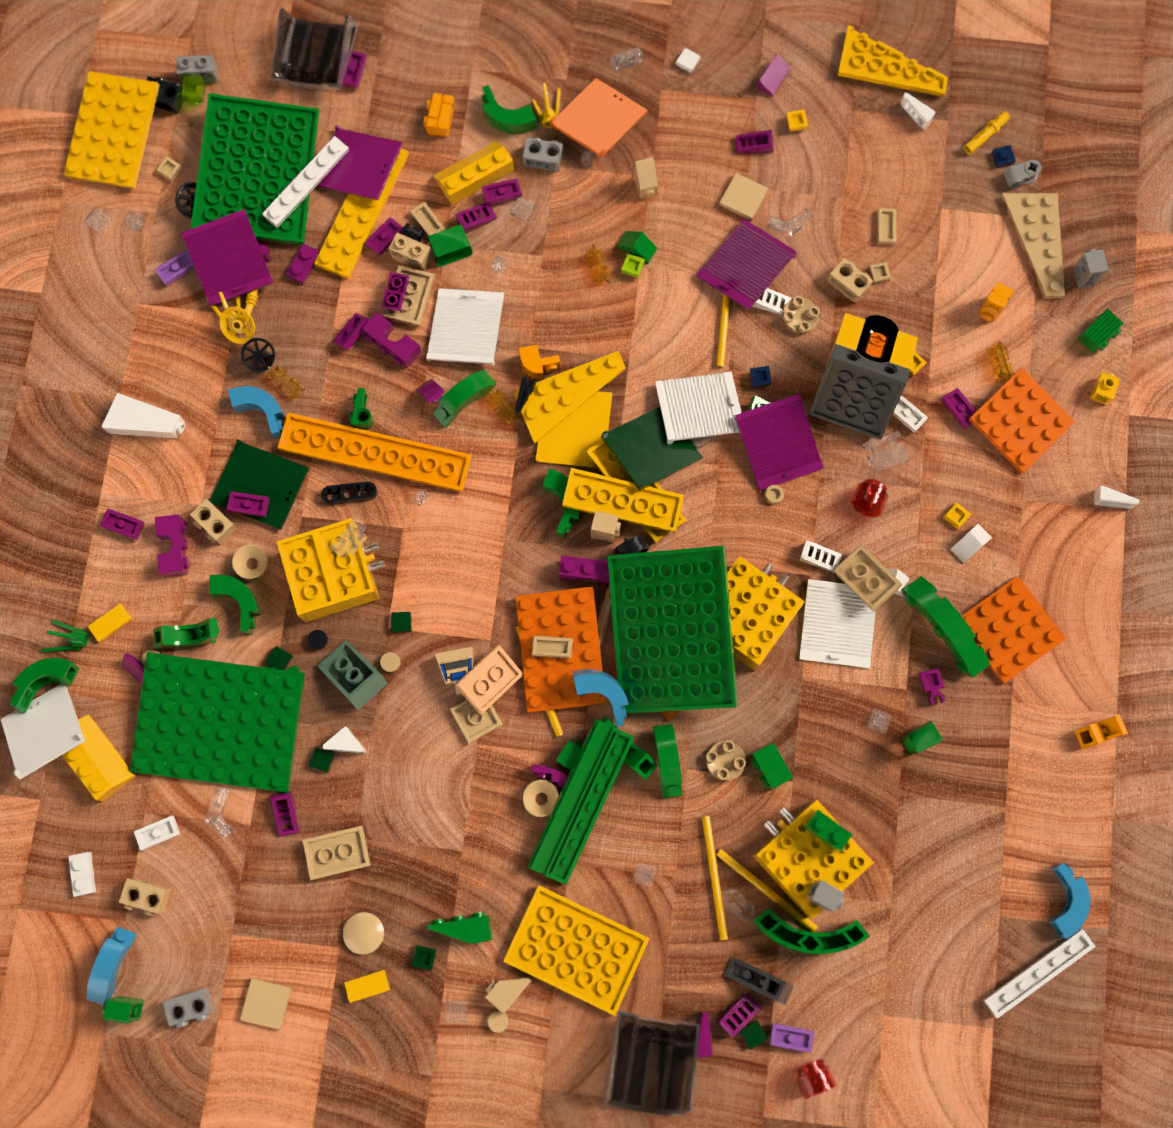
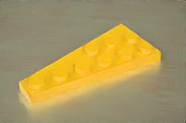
(884, 65)
(566, 392)

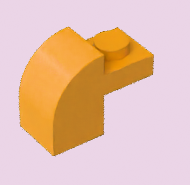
(534, 365)
(1101, 731)

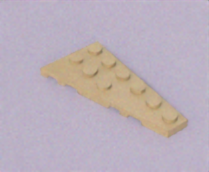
(1039, 234)

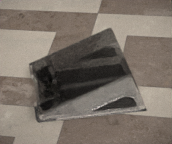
(312, 52)
(652, 1065)

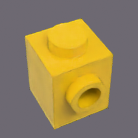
(1105, 388)

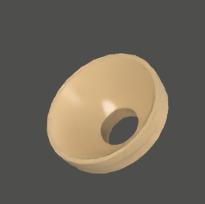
(242, 557)
(533, 790)

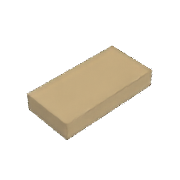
(426, 219)
(886, 226)
(552, 647)

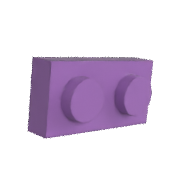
(175, 268)
(791, 1037)

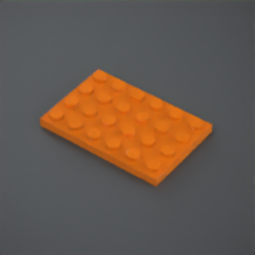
(559, 614)

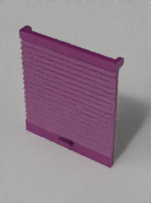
(363, 166)
(227, 257)
(746, 264)
(779, 441)

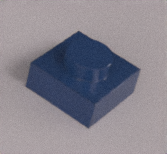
(1003, 156)
(760, 377)

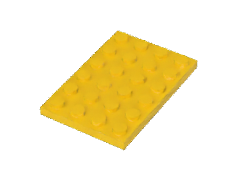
(111, 130)
(576, 950)

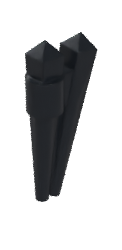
(524, 393)

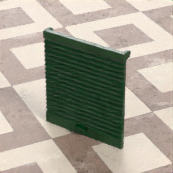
(644, 449)
(261, 474)

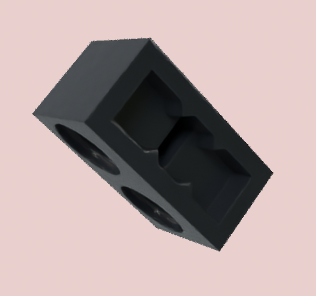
(166, 90)

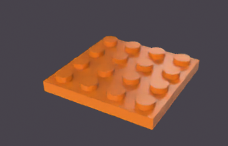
(1021, 420)
(1012, 629)

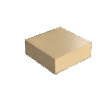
(169, 169)
(879, 273)

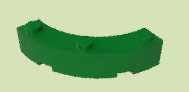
(947, 625)
(809, 942)

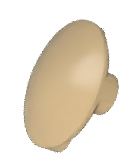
(800, 315)
(725, 760)
(363, 933)

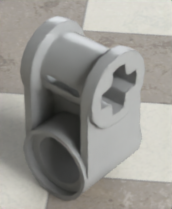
(1022, 173)

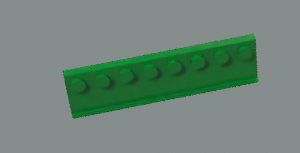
(580, 801)

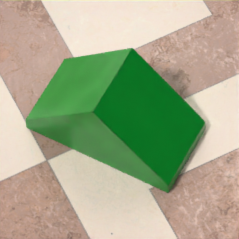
(637, 244)

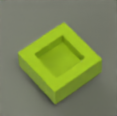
(633, 265)

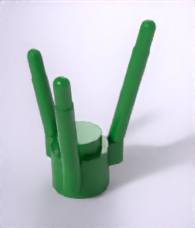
(77, 638)

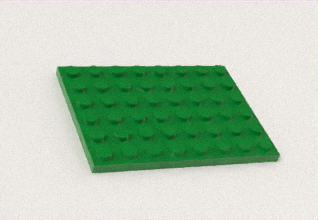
(250, 158)
(673, 629)
(217, 722)

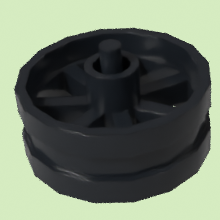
(190, 200)
(258, 354)
(634, 545)

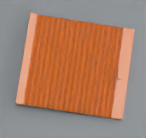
(598, 117)

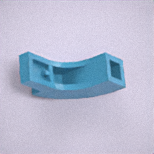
(249, 398)
(600, 682)
(1077, 902)
(107, 964)

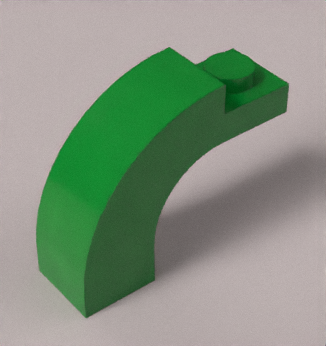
(507, 120)
(463, 393)
(556, 484)
(227, 586)
(186, 636)
(39, 675)
(636, 758)
(668, 760)

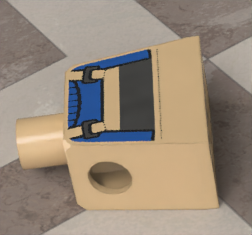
(455, 665)

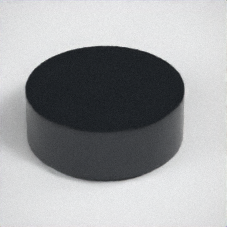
(317, 639)

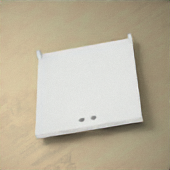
(465, 326)
(698, 406)
(836, 626)
(43, 731)

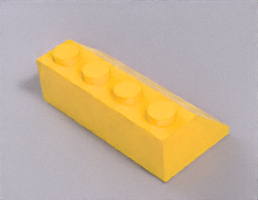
(474, 172)
(98, 762)

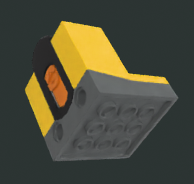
(864, 375)

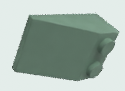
(352, 674)

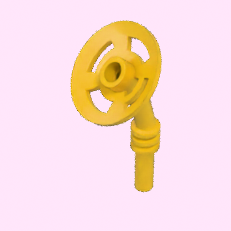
(240, 321)

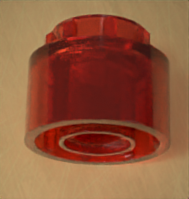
(870, 498)
(815, 1078)

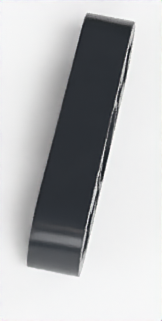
(343, 487)

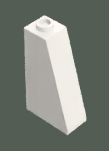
(138, 418)

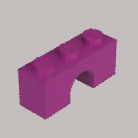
(402, 351)
(175, 561)
(582, 568)

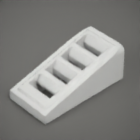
(917, 110)
(762, 304)
(1108, 497)
(818, 563)

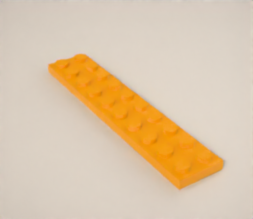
(375, 452)

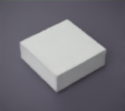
(688, 60)

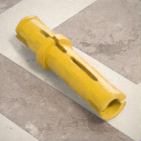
(992, 127)

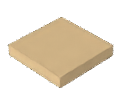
(743, 196)
(474, 724)
(266, 1003)

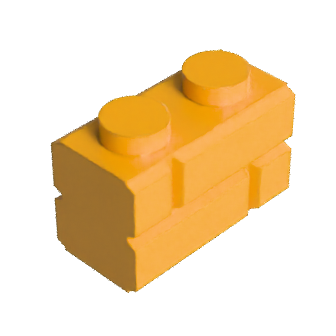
(439, 115)
(995, 302)

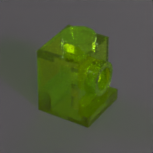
(193, 90)

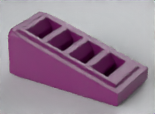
(762, 148)
(472, 225)
(277, 814)
(722, 1021)
(704, 1042)

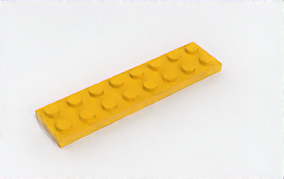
(355, 226)

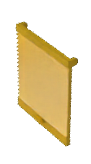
(577, 434)

